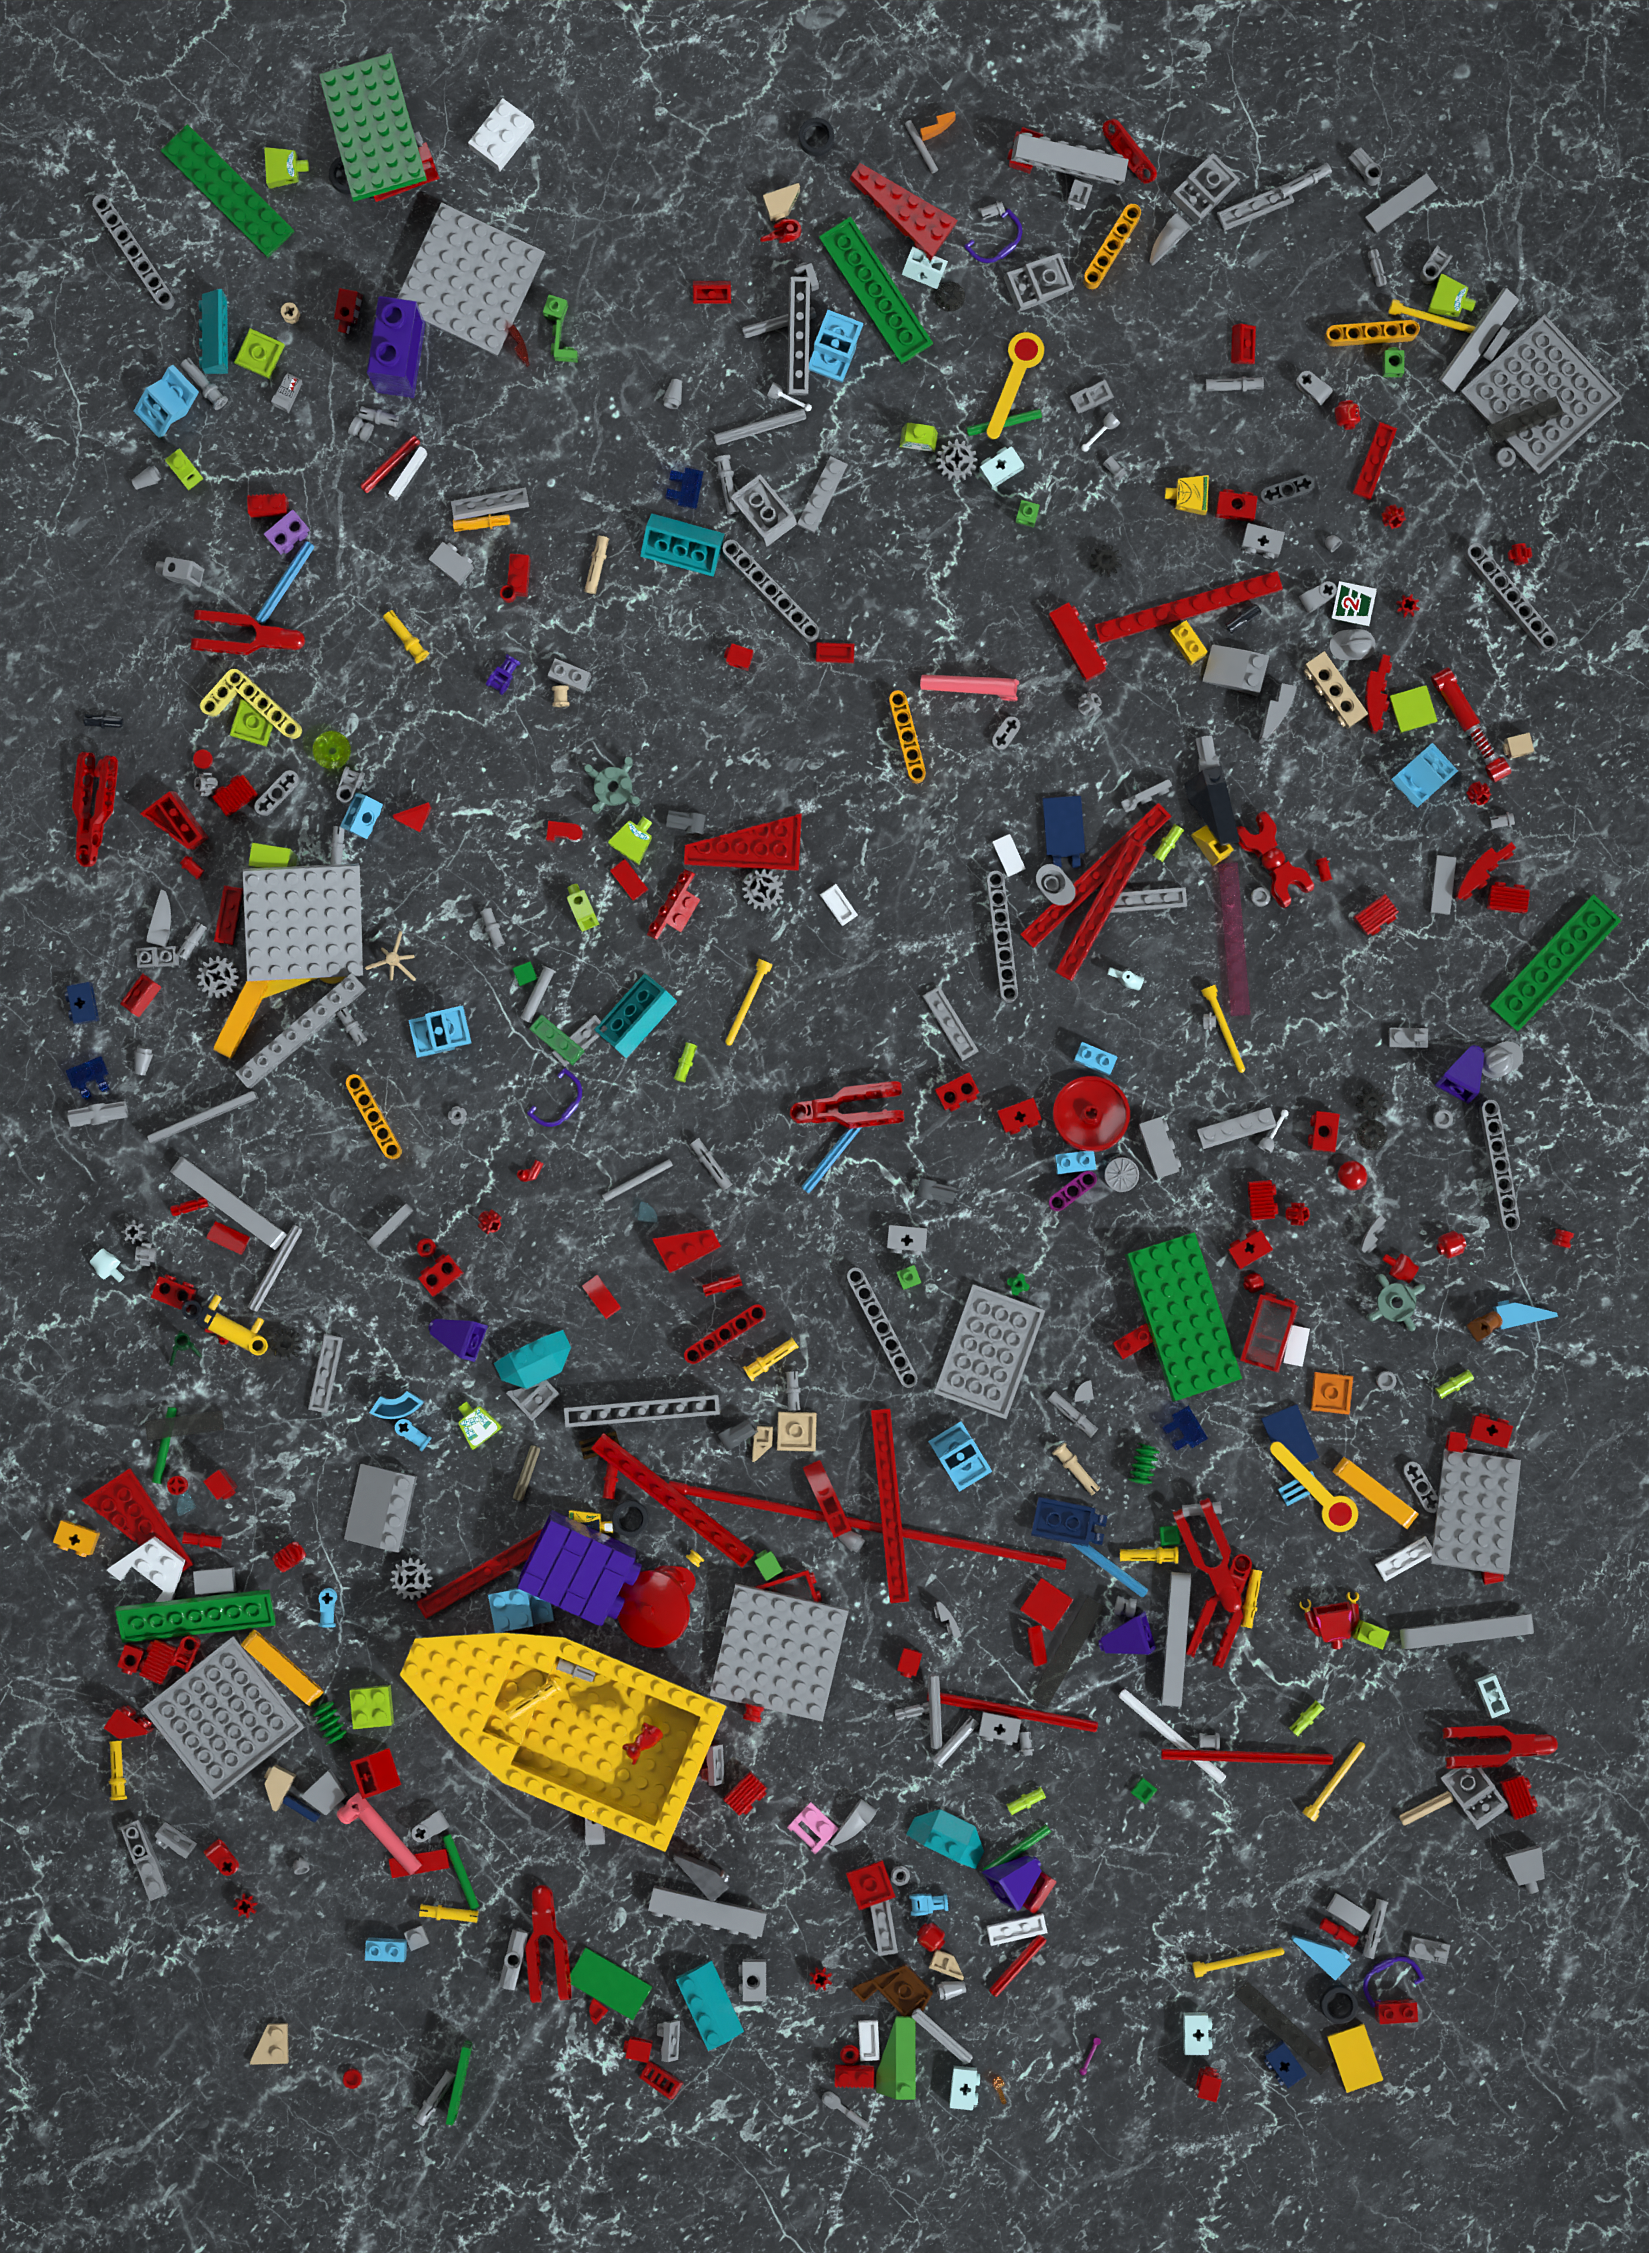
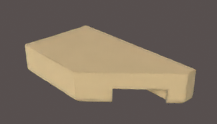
(761, 1441)
(945, 1964)

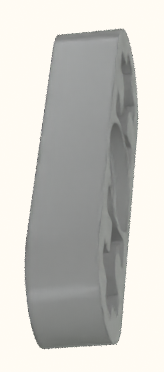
(290, 786)
(390, 1226)
(1418, 1472)

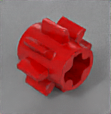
(1393, 516)
(1519, 554)
(1406, 611)
(1478, 793)
(1297, 1214)
(489, 1221)
(249, 1900)
(818, 1984)

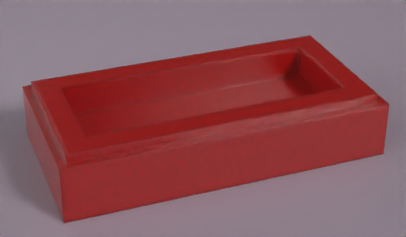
(835, 652)
(629, 880)

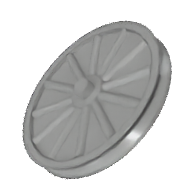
(1121, 1174)

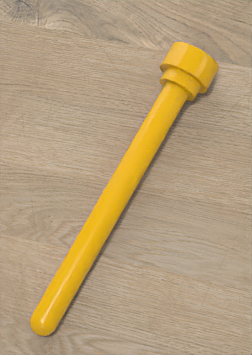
(1398, 308)
(762, 968)
(1210, 994)
(1313, 1810)
(1202, 1968)

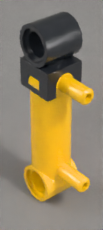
(224, 1327)

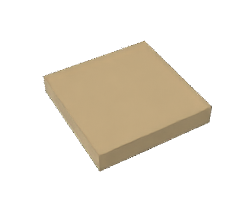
(796, 1431)

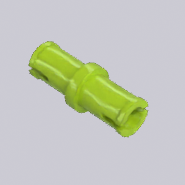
(1168, 842)
(685, 1062)
(1454, 1384)
(1306, 1718)
(1026, 1801)

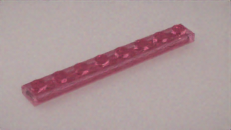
(1234, 939)

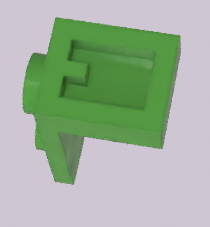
(567, 354)

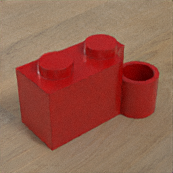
(517, 577)

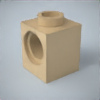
(1518, 746)

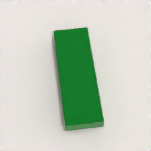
(557, 1040)

